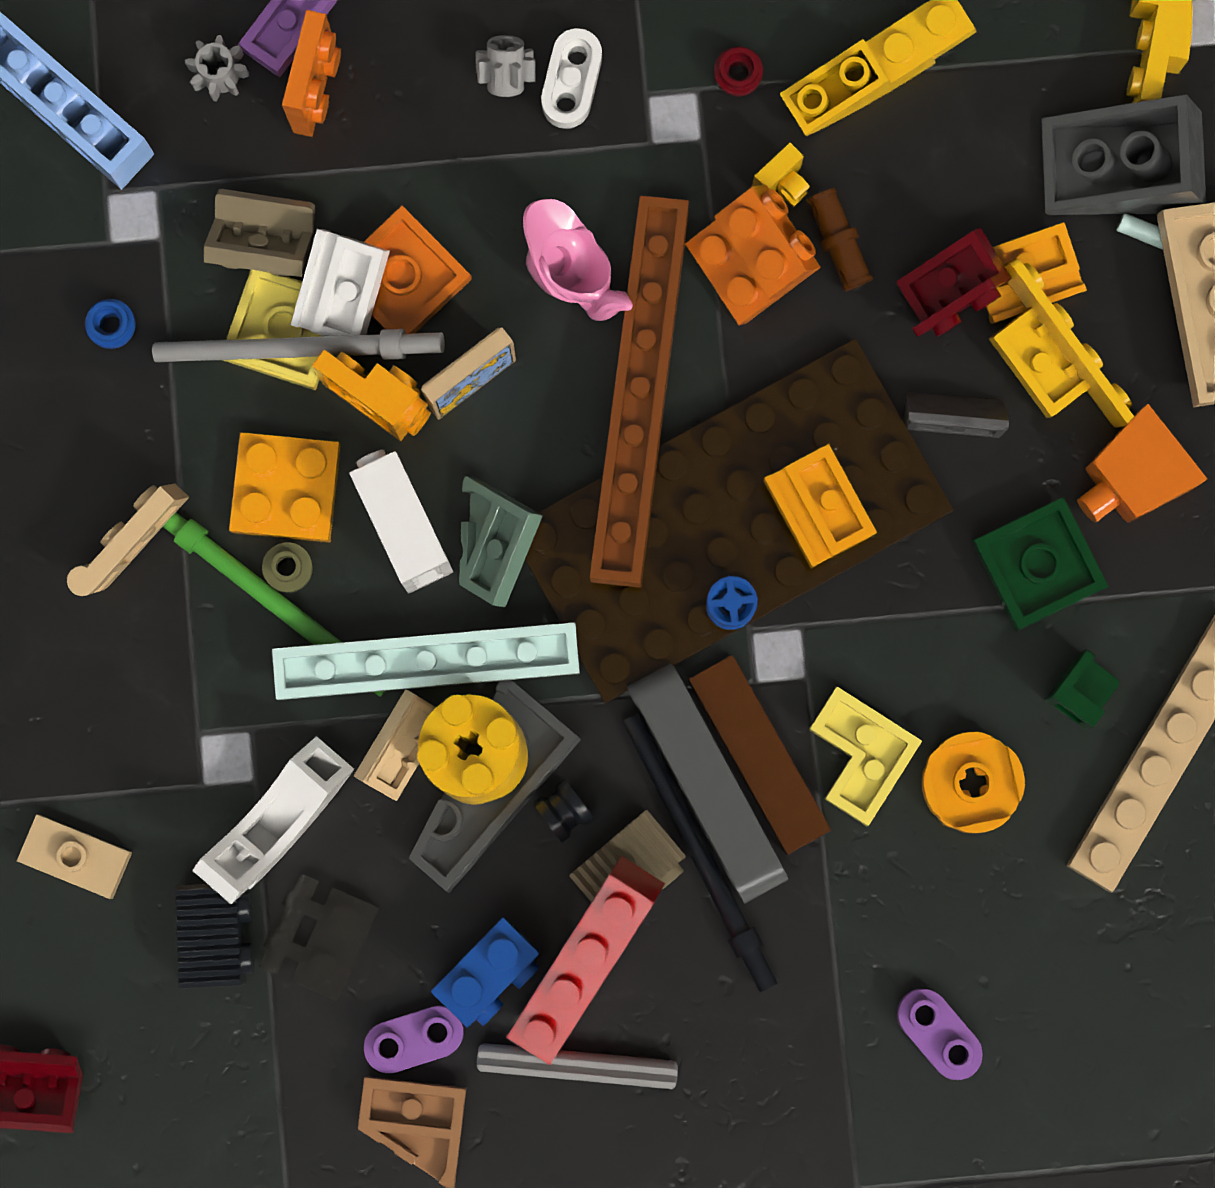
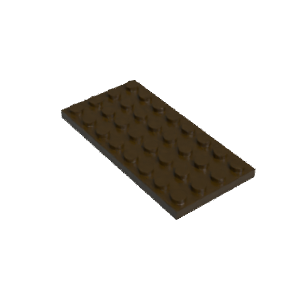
(721, 521)

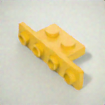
(1050, 356)

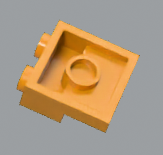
(382, 396)

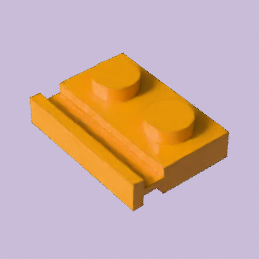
(1052, 257)
(819, 506)

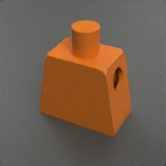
(1139, 470)

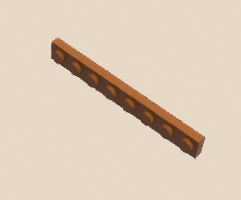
(640, 392)

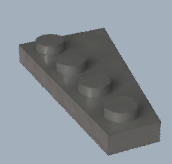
(461, 831)

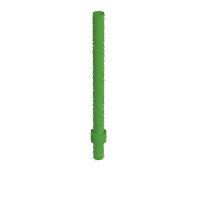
(194, 538)

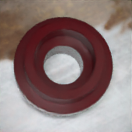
(738, 57)

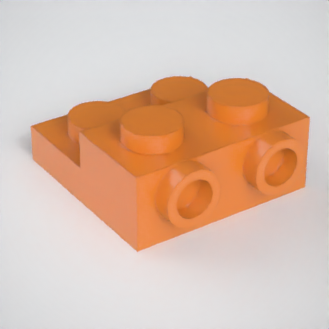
(753, 253)

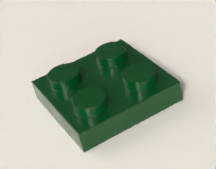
(1039, 564)

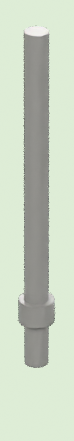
(389, 344)

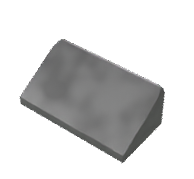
(955, 415)

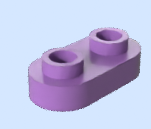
(939, 1034)
(413, 1039)

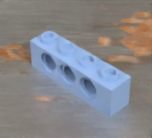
(69, 107)

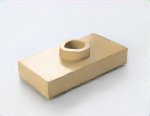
(395, 749)
(74, 856)

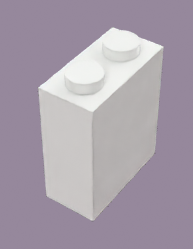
(400, 520)

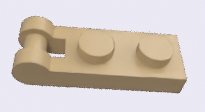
(126, 541)

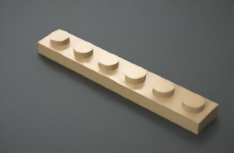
(1151, 771)

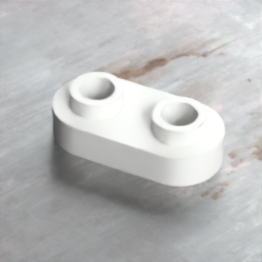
(571, 80)

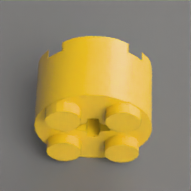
(471, 721)

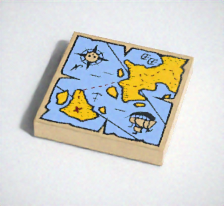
(469, 372)

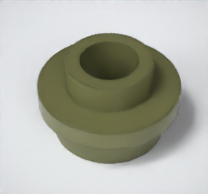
(298, 578)

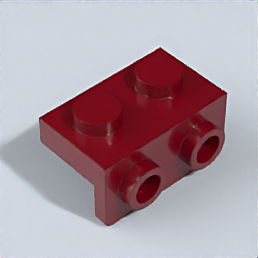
(952, 281)
(39, 1090)

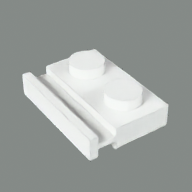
(339, 285)

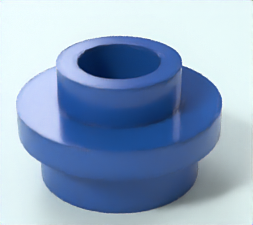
(99, 313)

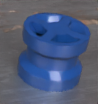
(738, 593)

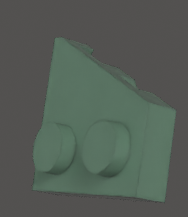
(494, 541)

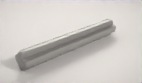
(579, 1066)

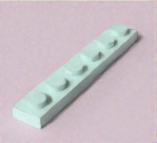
(425, 661)

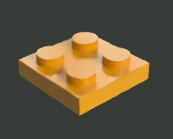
(285, 487)

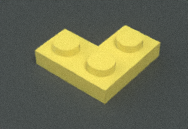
(876, 752)

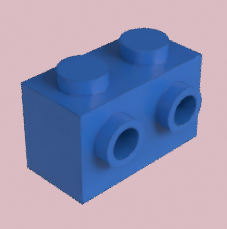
(485, 972)

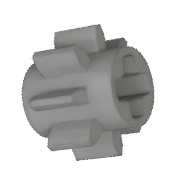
(505, 66)
(226, 77)

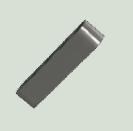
(707, 783)

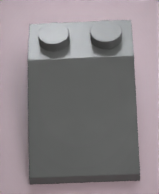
(1125, 158)

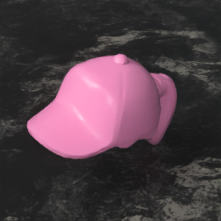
(569, 261)

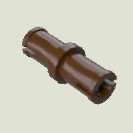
(839, 239)

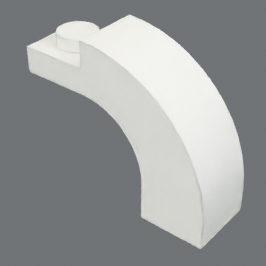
(275, 821)

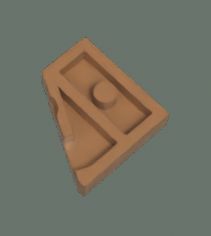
(416, 1122)

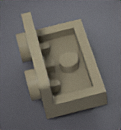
(260, 233)

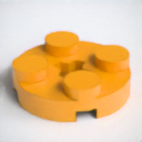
(988, 758)

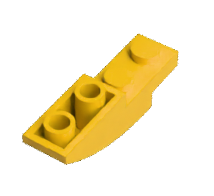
(1165, 44)
(877, 65)

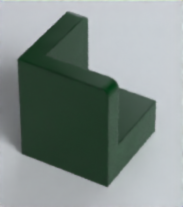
(1083, 691)

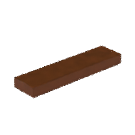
(759, 755)

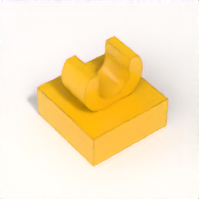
(782, 175)

